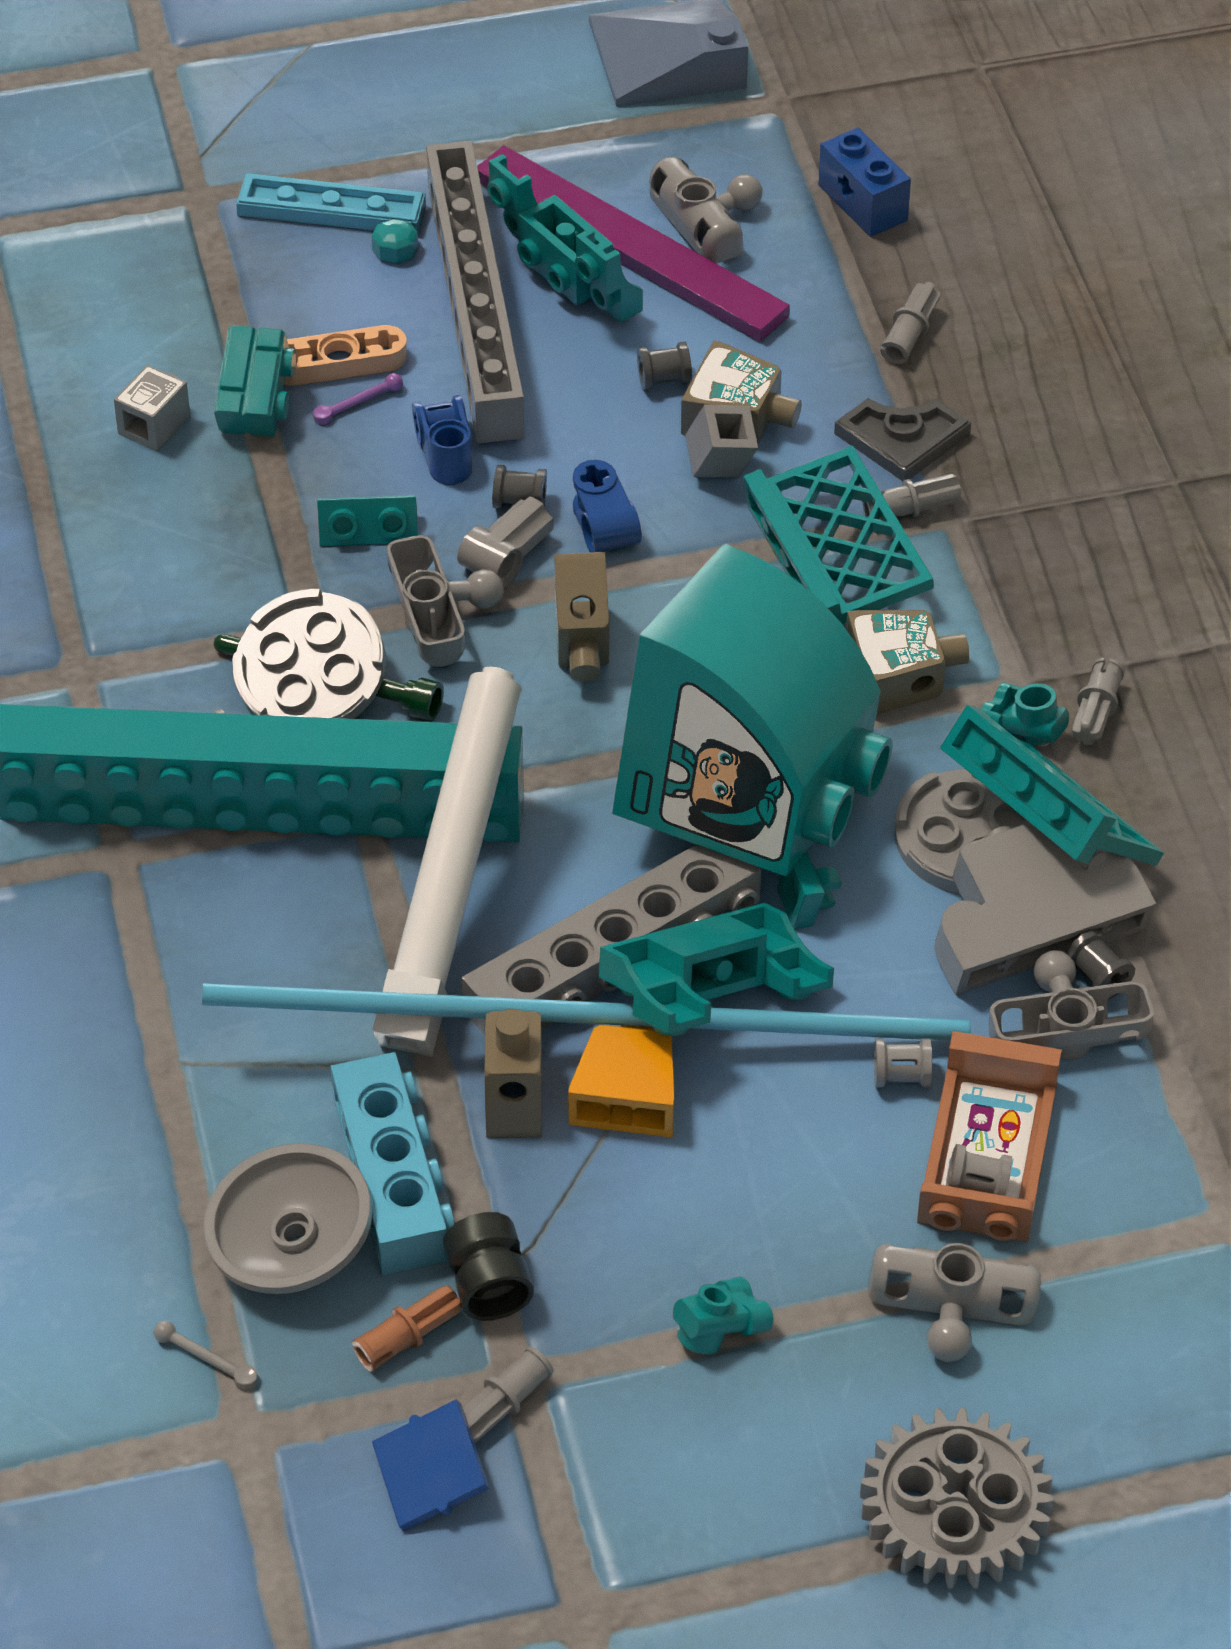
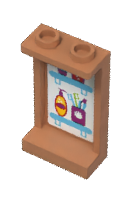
(996, 1105)

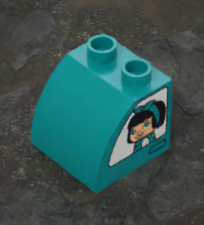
(749, 718)

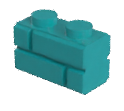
(253, 381)

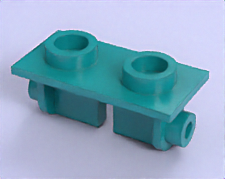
(366, 520)

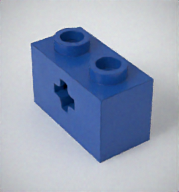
(864, 181)

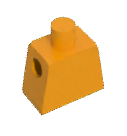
(624, 1082)

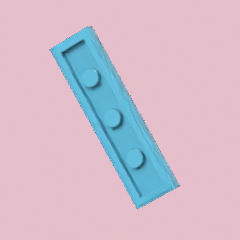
(327, 202)

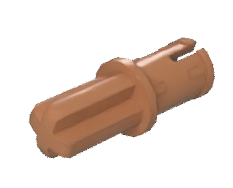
(406, 1328)

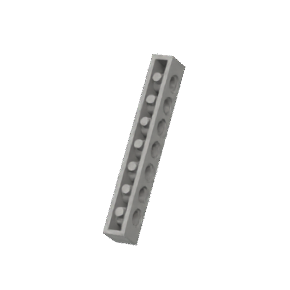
(475, 293)

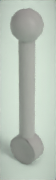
(244, 1376)

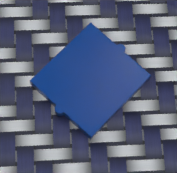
(430, 1465)

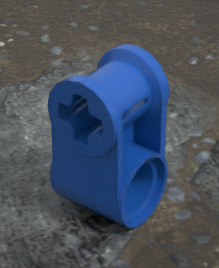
(444, 439)
(603, 508)

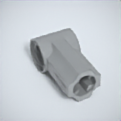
(507, 540)

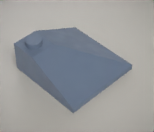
(671, 51)

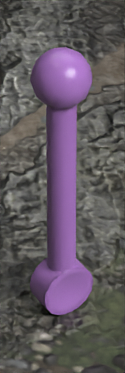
(324, 414)

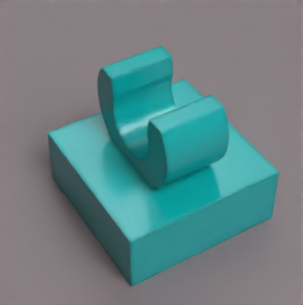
(807, 891)

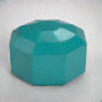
(395, 241)

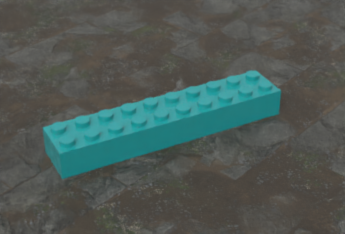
(237, 772)

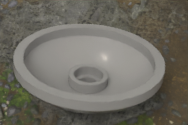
(285, 1196)

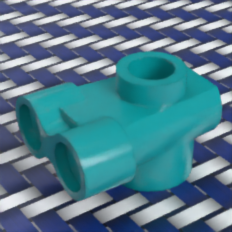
(1028, 712)
(719, 1311)

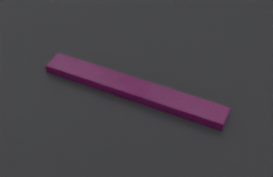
(656, 254)

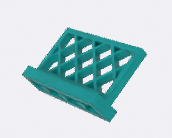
(795, 546)
(1042, 791)

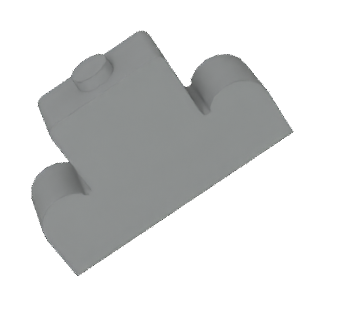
(1029, 900)

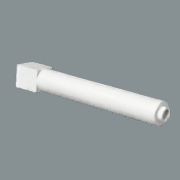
(450, 856)

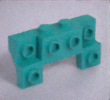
(563, 245)
(686, 965)

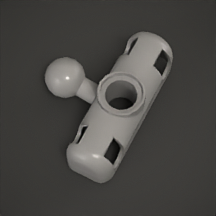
(698, 213)
(431, 600)
(1073, 1016)
(933, 1291)

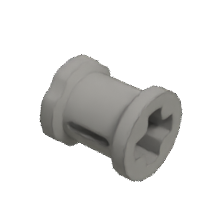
(918, 1053)
(978, 1171)

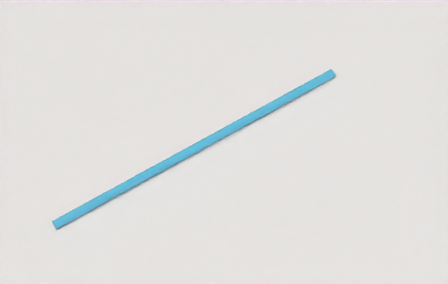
(574, 1011)

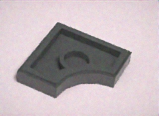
(902, 438)

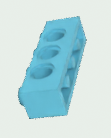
(375, 1089)

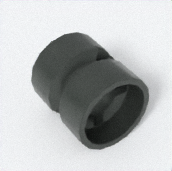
(488, 1266)

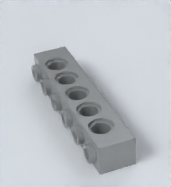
(566, 956)

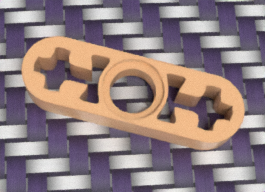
(351, 341)

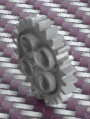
(956, 1498)

